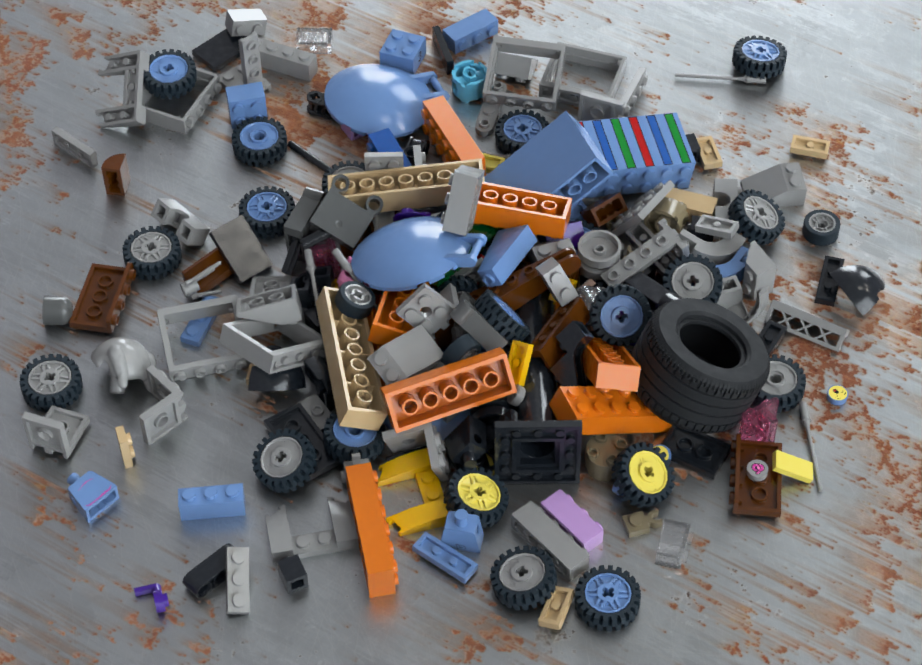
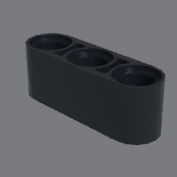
(207, 574)

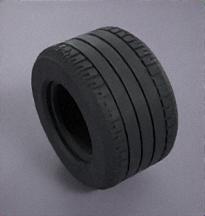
(699, 365)

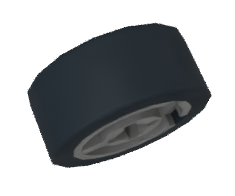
(821, 227)
(355, 300)
(460, 349)

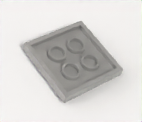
(642, 207)

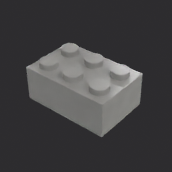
(462, 200)

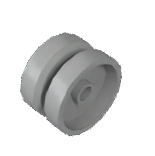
(598, 253)

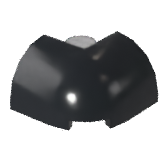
(323, 277)
(317, 371)

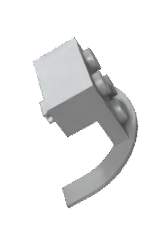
(732, 299)

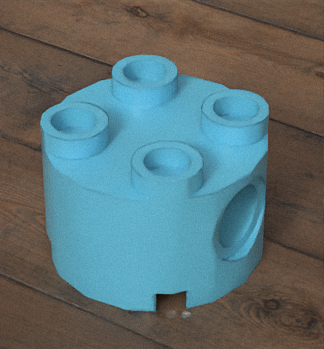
(468, 80)

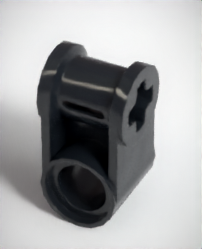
(318, 104)
(409, 148)

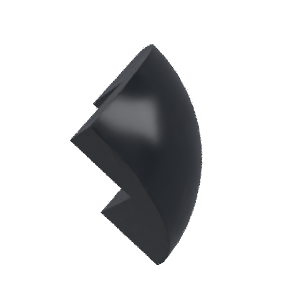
(860, 285)
(280, 381)

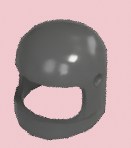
(56, 310)

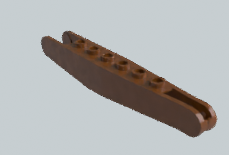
(519, 287)

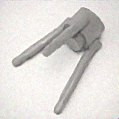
(191, 286)

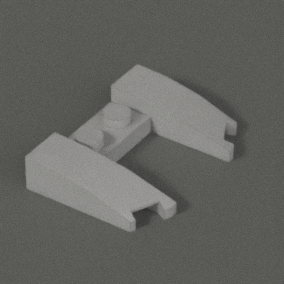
(132, 112)
(340, 538)

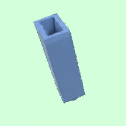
(505, 254)

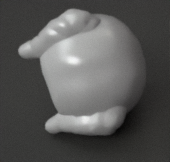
(126, 361)

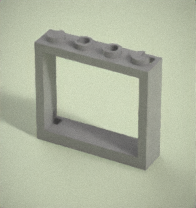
(524, 47)
(585, 56)
(183, 125)
(197, 311)
(238, 335)

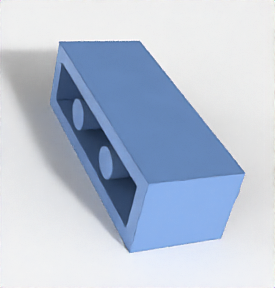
(470, 31)
(211, 502)

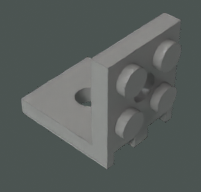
(435, 310)
(167, 412)
(51, 432)
(420, 436)

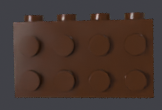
(102, 297)
(751, 496)

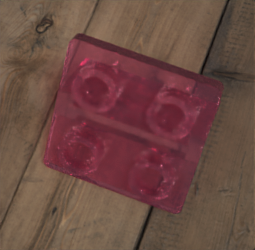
(323, 256)
(760, 421)

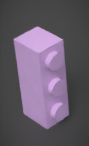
(573, 520)

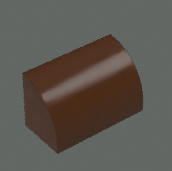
(116, 174)
(604, 209)

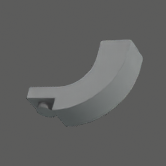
(718, 252)

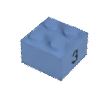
(403, 50)
(245, 102)

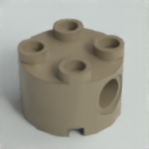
(672, 211)
(600, 454)

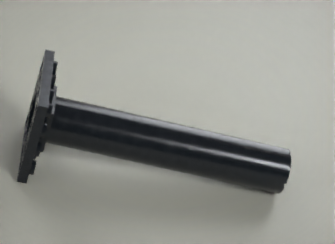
(537, 445)

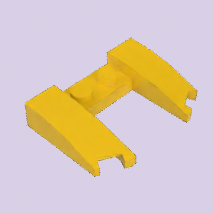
(433, 511)

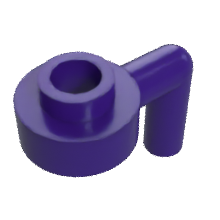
(160, 599)

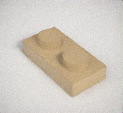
(810, 146)
(709, 153)
(126, 446)
(556, 608)

